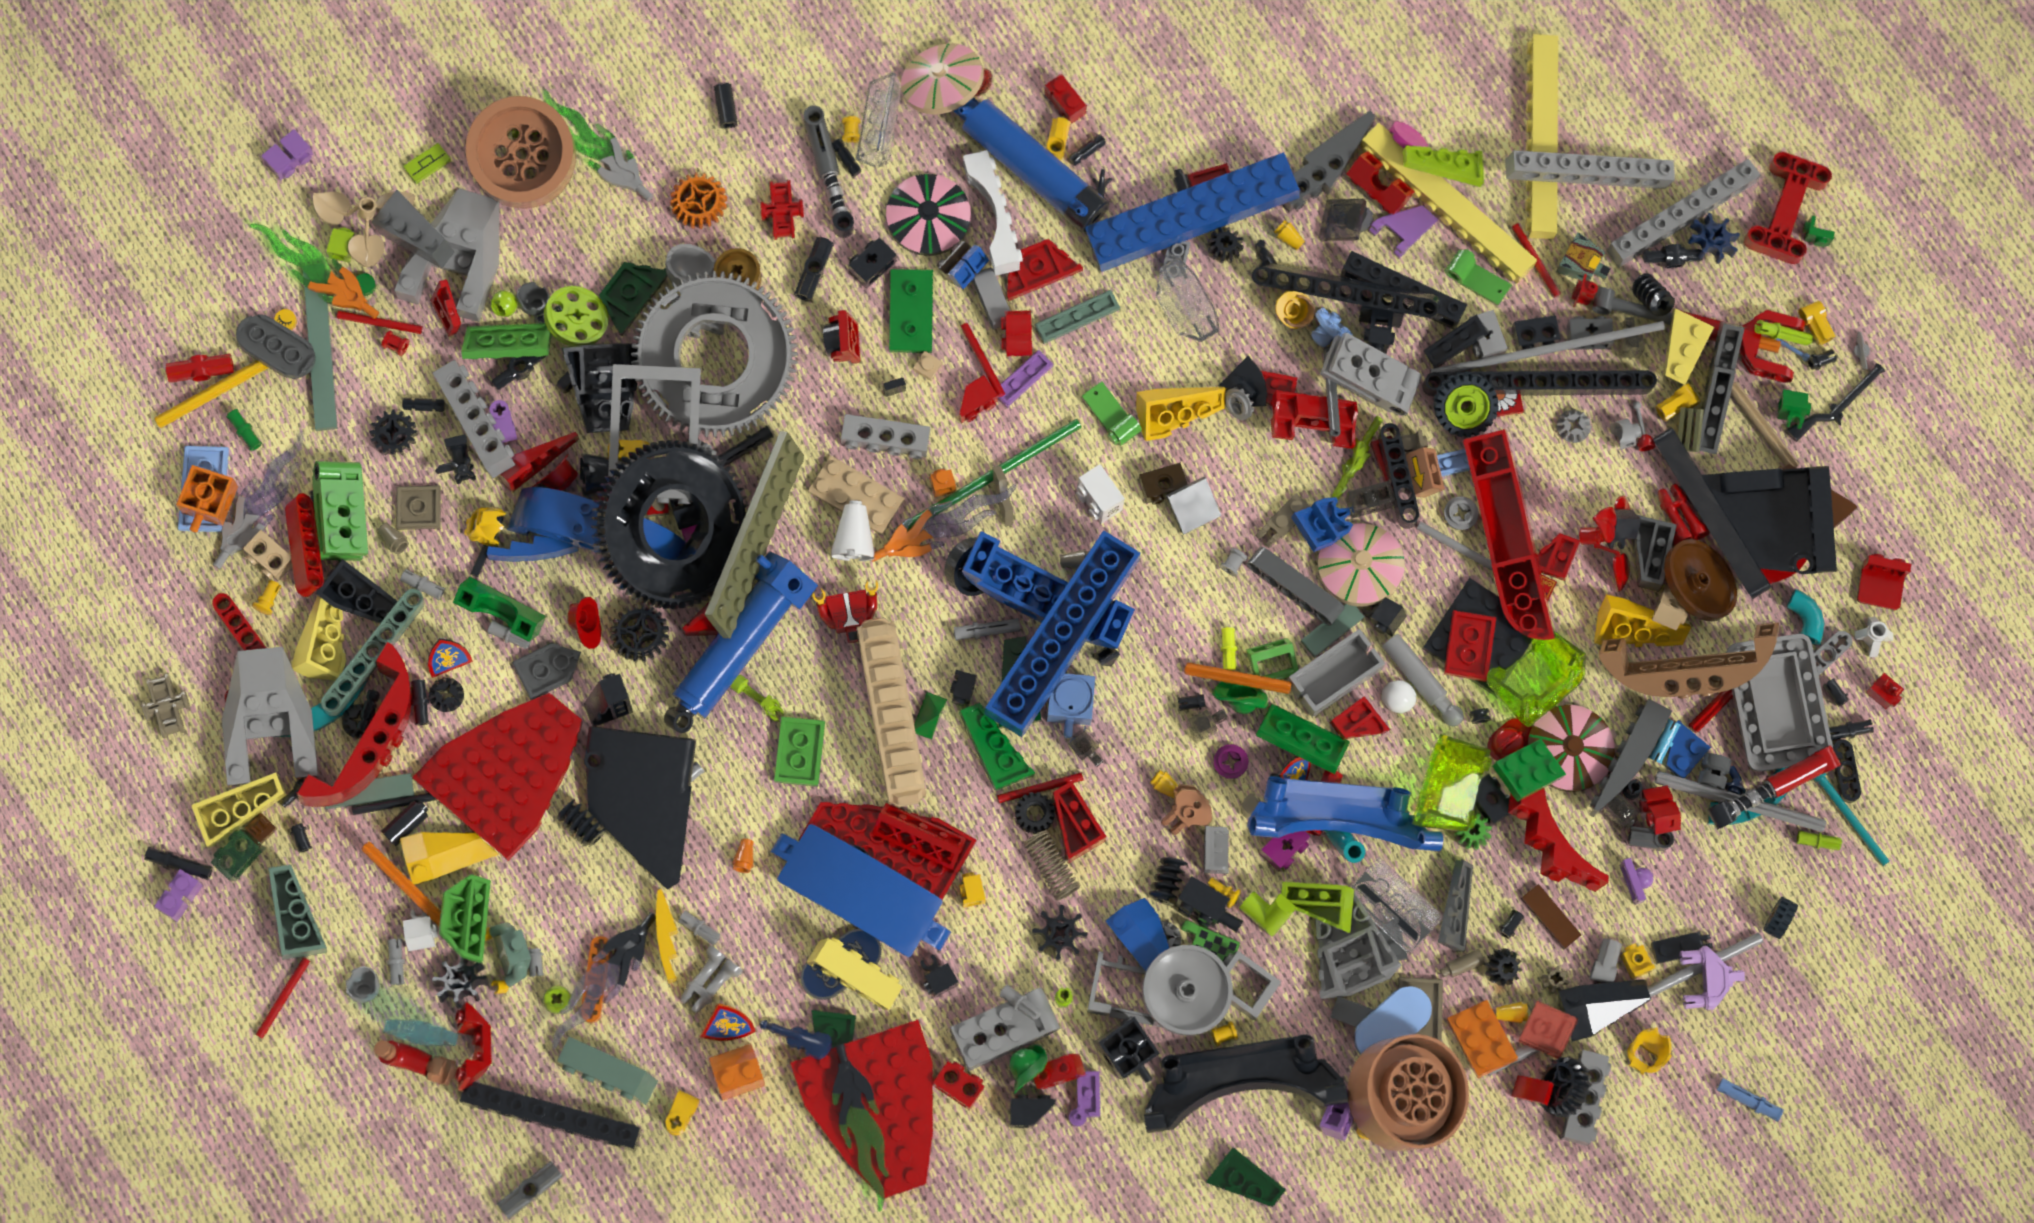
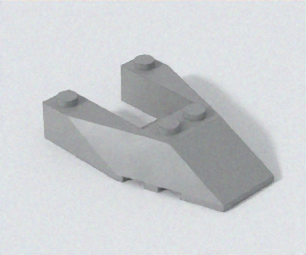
(472, 230)
(266, 703)

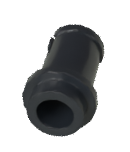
(1817, 361)
(1836, 692)
(1194, 701)
(1627, 791)
(300, 837)
(1511, 924)

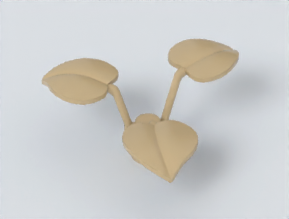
(332, 208)

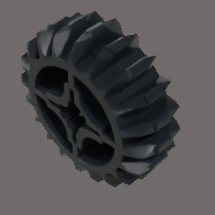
(630, 631)
(1569, 1088)

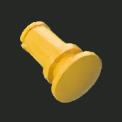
(265, 601)
(1227, 891)

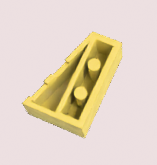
(1685, 345)

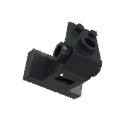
(1379, 336)

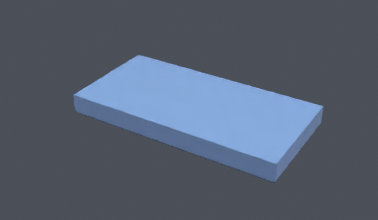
(209, 458)

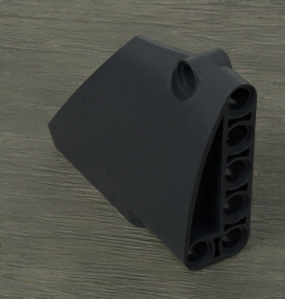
(1781, 515)
(642, 794)

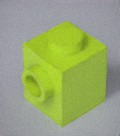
(338, 244)

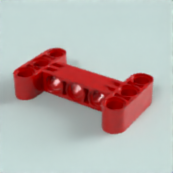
(1787, 207)

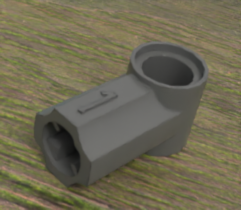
(1647, 839)

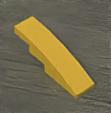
(665, 928)

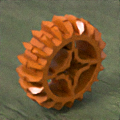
(706, 197)

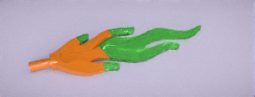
(322, 280)

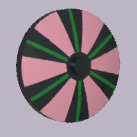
(928, 214)

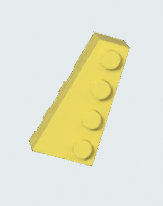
(233, 809)
(855, 973)

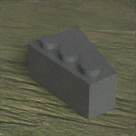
(1650, 551)

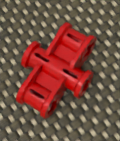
(782, 209)

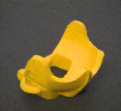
(486, 526)
(1654, 1043)

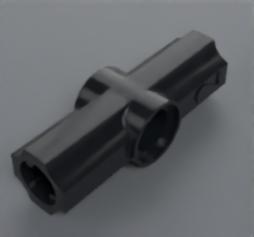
(809, 280)

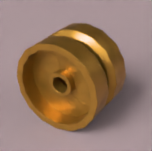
(739, 263)

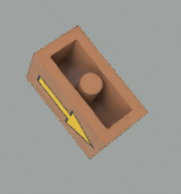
(1425, 472)

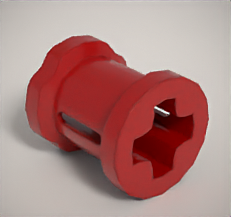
(395, 343)

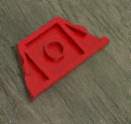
(1040, 267)

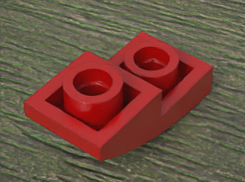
(1532, 1089)

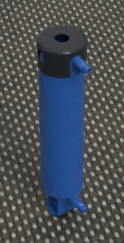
(1033, 163)

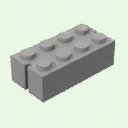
(1336, 673)

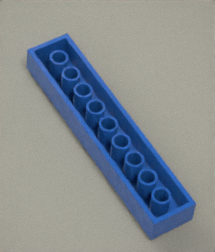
(1192, 212)
(1062, 634)

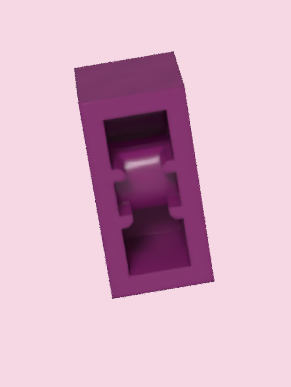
(1277, 857)

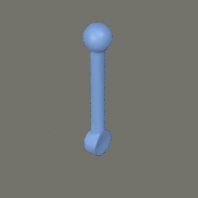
(1805, 356)

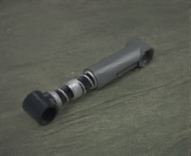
(828, 169)

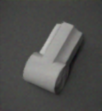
(1605, 967)

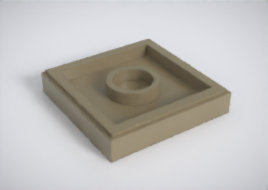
(418, 507)

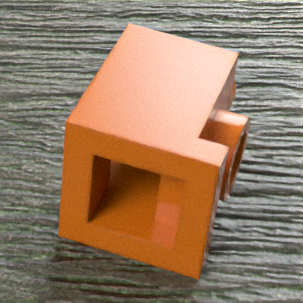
(942, 482)

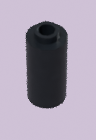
(405, 822)

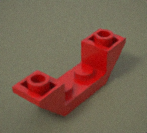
(472, 1023)

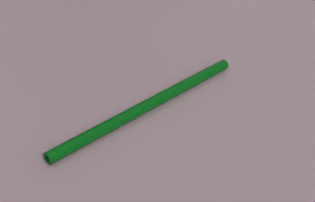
(1006, 466)

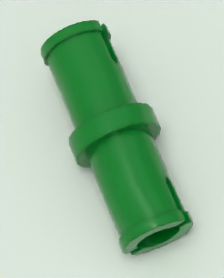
(244, 429)

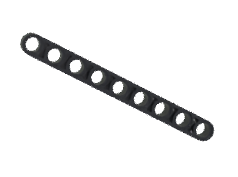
(1356, 287)
(1712, 513)

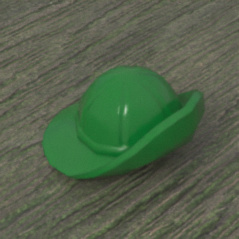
(1240, 697)
(1027, 1064)

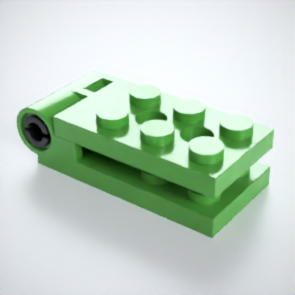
(335, 491)

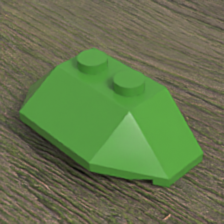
(465, 917)

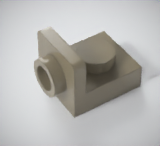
(1414, 441)

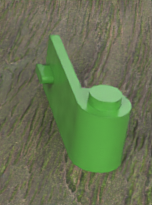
(1475, 278)
(1111, 414)

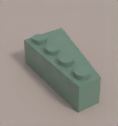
(295, 923)
(607, 1070)

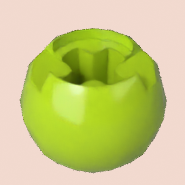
(504, 303)
(548, 1000)

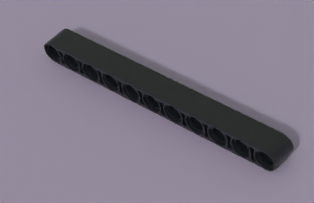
(1552, 388)

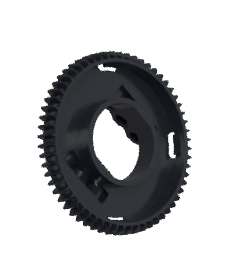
(629, 498)

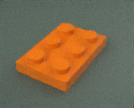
(1482, 1039)

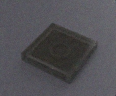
(1342, 219)

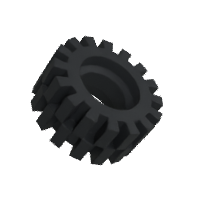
(1039, 800)

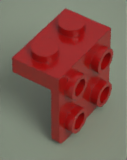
(1882, 581)

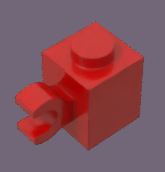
(1885, 691)

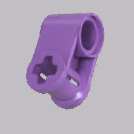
(504, 421)

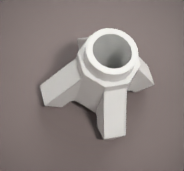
(1874, 635)

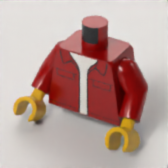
(847, 610)

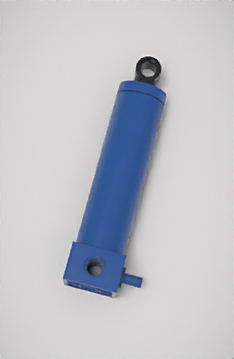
(777, 589)

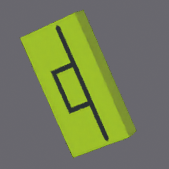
(427, 163)

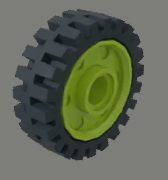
(1475, 417)

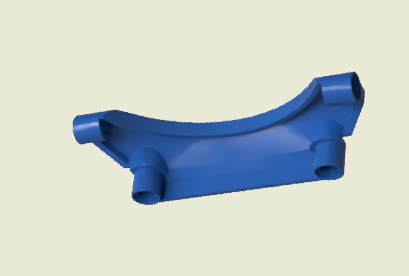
(1350, 808)

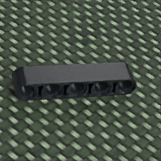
(1398, 465)

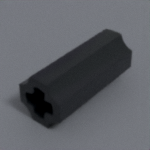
(725, 105)

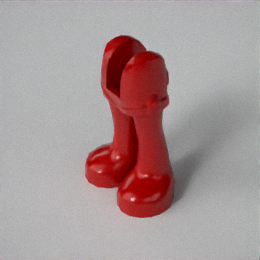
(1697, 529)

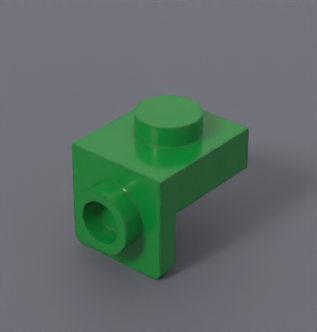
(1818, 236)

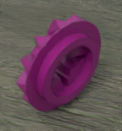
(1235, 753)

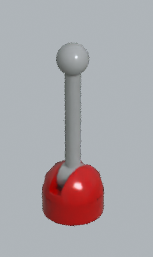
(1645, 442)

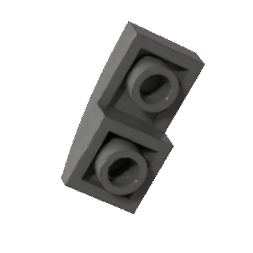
(1349, 1012)

